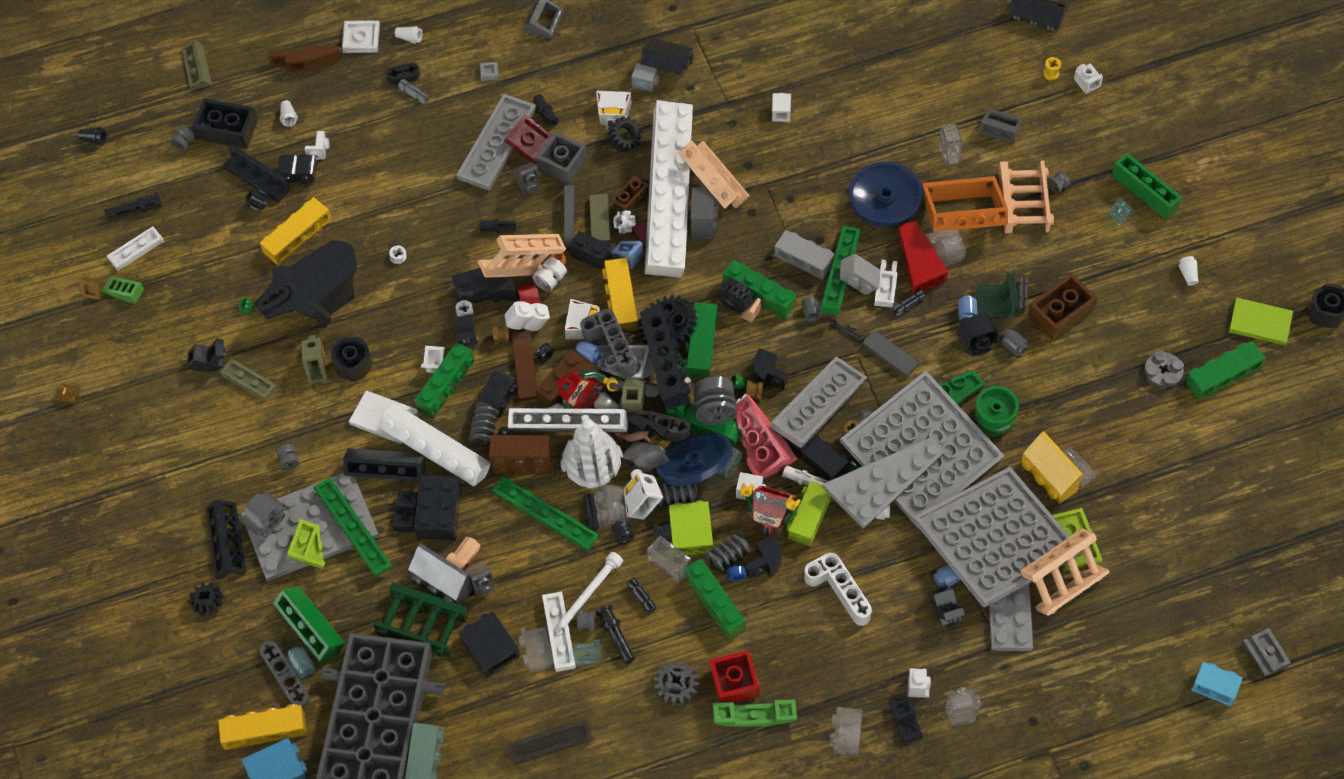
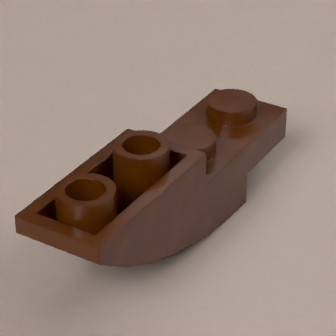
(310, 59)
(634, 190)

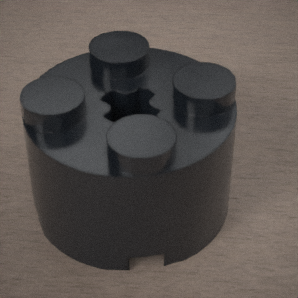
(1327, 306)
(977, 334)
(351, 358)

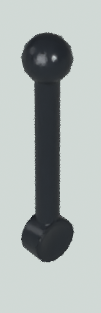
(834, 324)

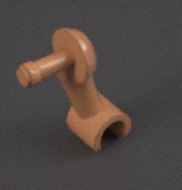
(634, 436)

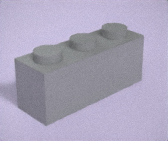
(804, 254)

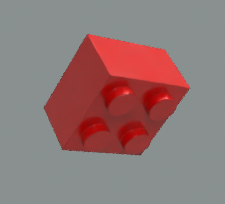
(734, 677)

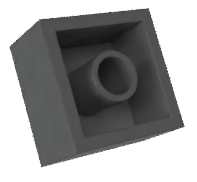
(561, 157)
(703, 214)

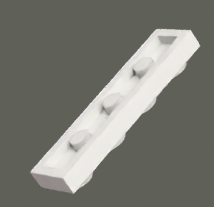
(559, 637)

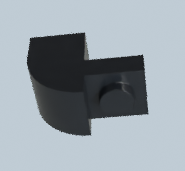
(465, 330)
(206, 358)
(765, 371)
(770, 558)
(945, 605)

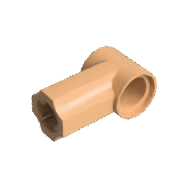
(464, 553)

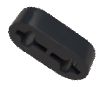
(403, 72)

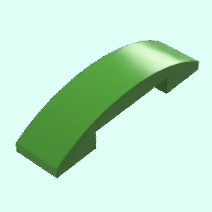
(754, 714)

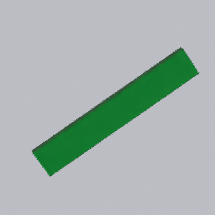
(835, 286)
(545, 513)
(352, 527)

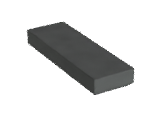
(890, 354)

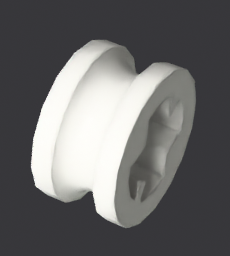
(400, 258)
(461, 304)

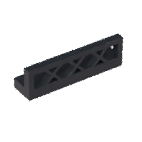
(256, 174)
(220, 538)

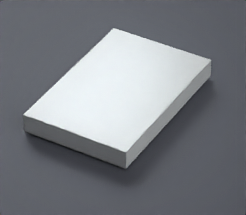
(370, 411)

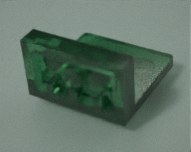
(998, 300)

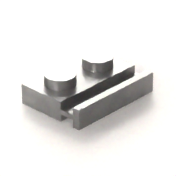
(1266, 652)

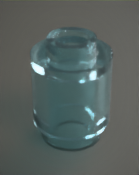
(300, 662)

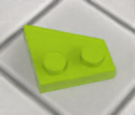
(307, 545)

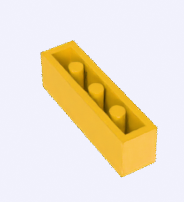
(295, 231)
(620, 293)
(262, 727)

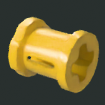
(1052, 66)

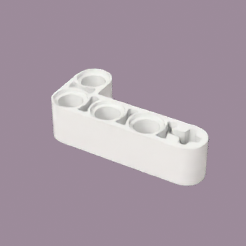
(842, 590)

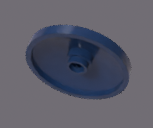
(886, 194)
(695, 459)

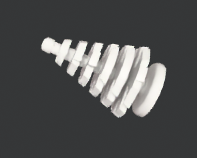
(591, 456)

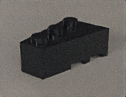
(476, 288)

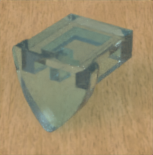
(588, 653)

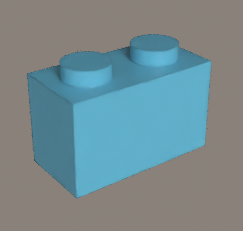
(1217, 683)

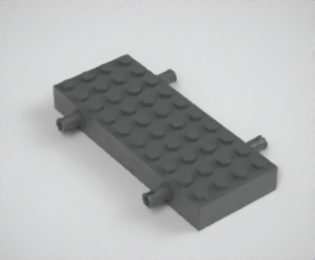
(375, 707)

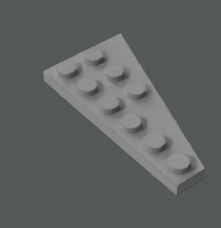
(874, 486)

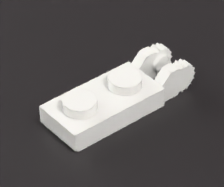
(886, 291)

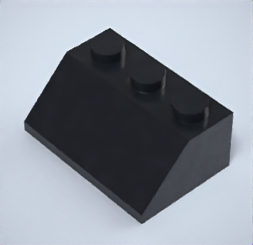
(1039, 11)

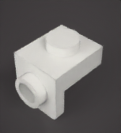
(319, 150)
(433, 358)

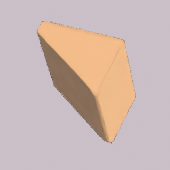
(752, 310)

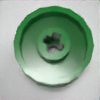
(996, 410)

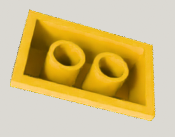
(1051, 468)

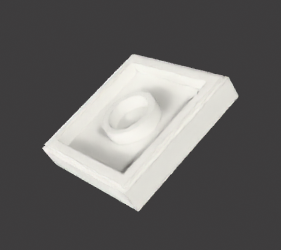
(360, 36)

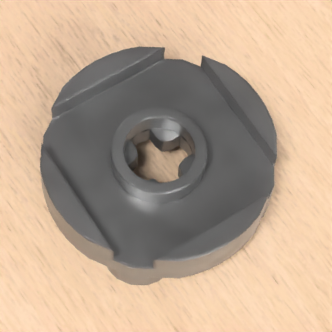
(1163, 360)

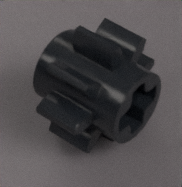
(256, 199)

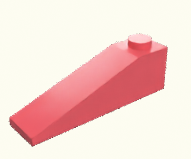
(764, 446)

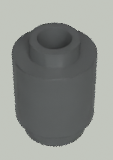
(1014, 342)

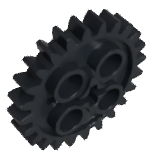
(682, 316)

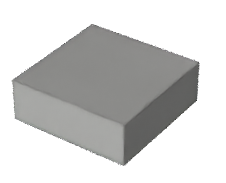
(489, 71)

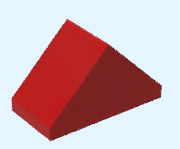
(528, 293)

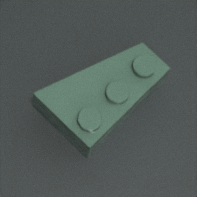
(424, 751)

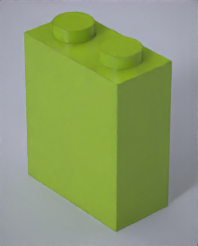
(691, 527)

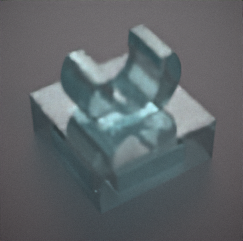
(1120, 211)

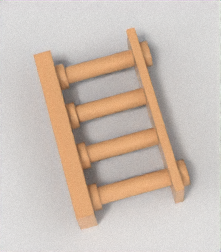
(714, 174)
(1008, 189)
(521, 245)
(1050, 563)

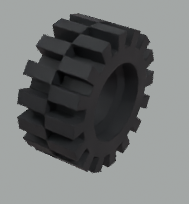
(630, 127)
(735, 295)

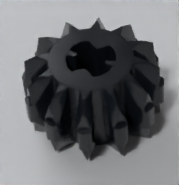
(199, 602)

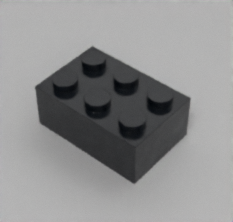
(225, 123)
(438, 507)

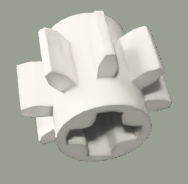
(624, 221)

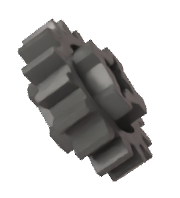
(674, 691)

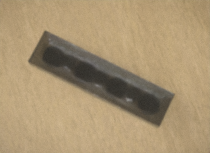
(550, 742)

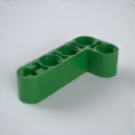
(688, 413)

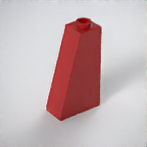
(920, 258)

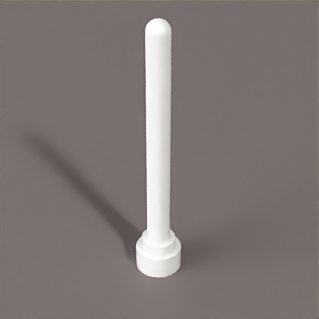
(612, 562)

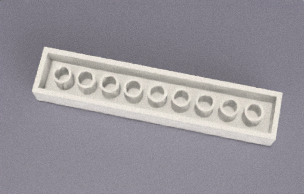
(668, 190)

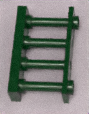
(418, 600)

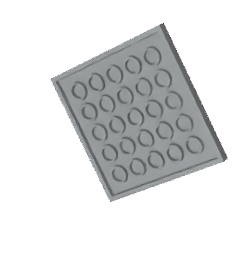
(913, 416)
(992, 534)

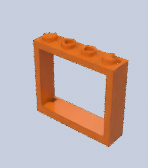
(962, 190)

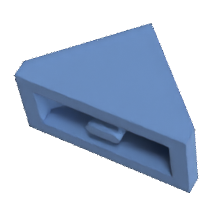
(631, 250)

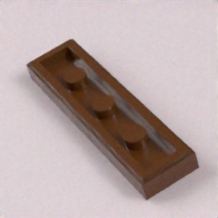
(524, 365)

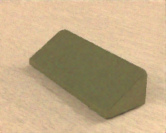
(196, 65)

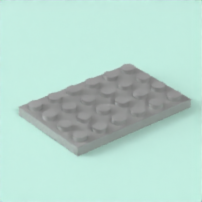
(308, 506)

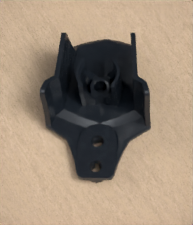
(312, 285)

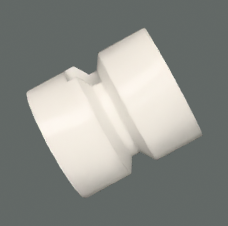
(549, 274)

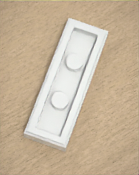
(135, 248)

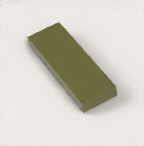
(600, 217)
(248, 380)

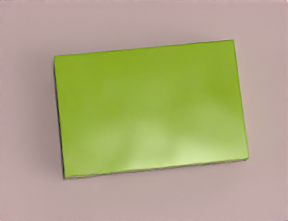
(1261, 321)
(1072, 522)

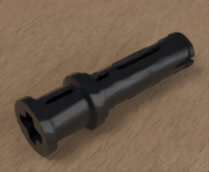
(141, 204)
(614, 624)

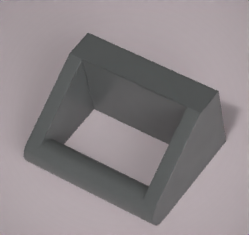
(531, 25)
(998, 129)

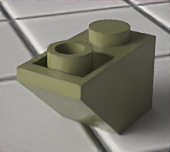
(633, 396)

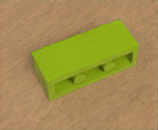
(809, 514)

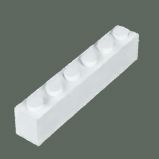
(566, 419)
(434, 444)

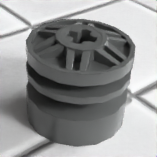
(714, 400)

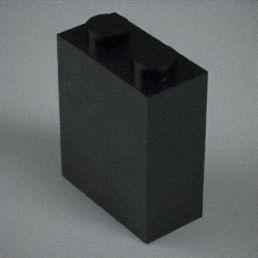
(667, 56)
(489, 644)

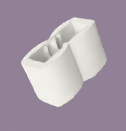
(527, 316)

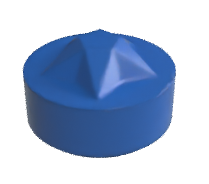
(736, 573)

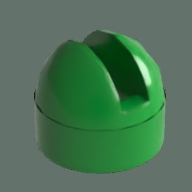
(248, 307)
(738, 382)

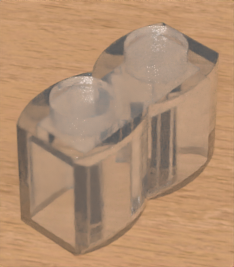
(950, 144)

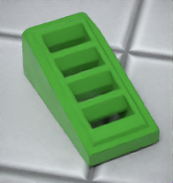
(131, 297)

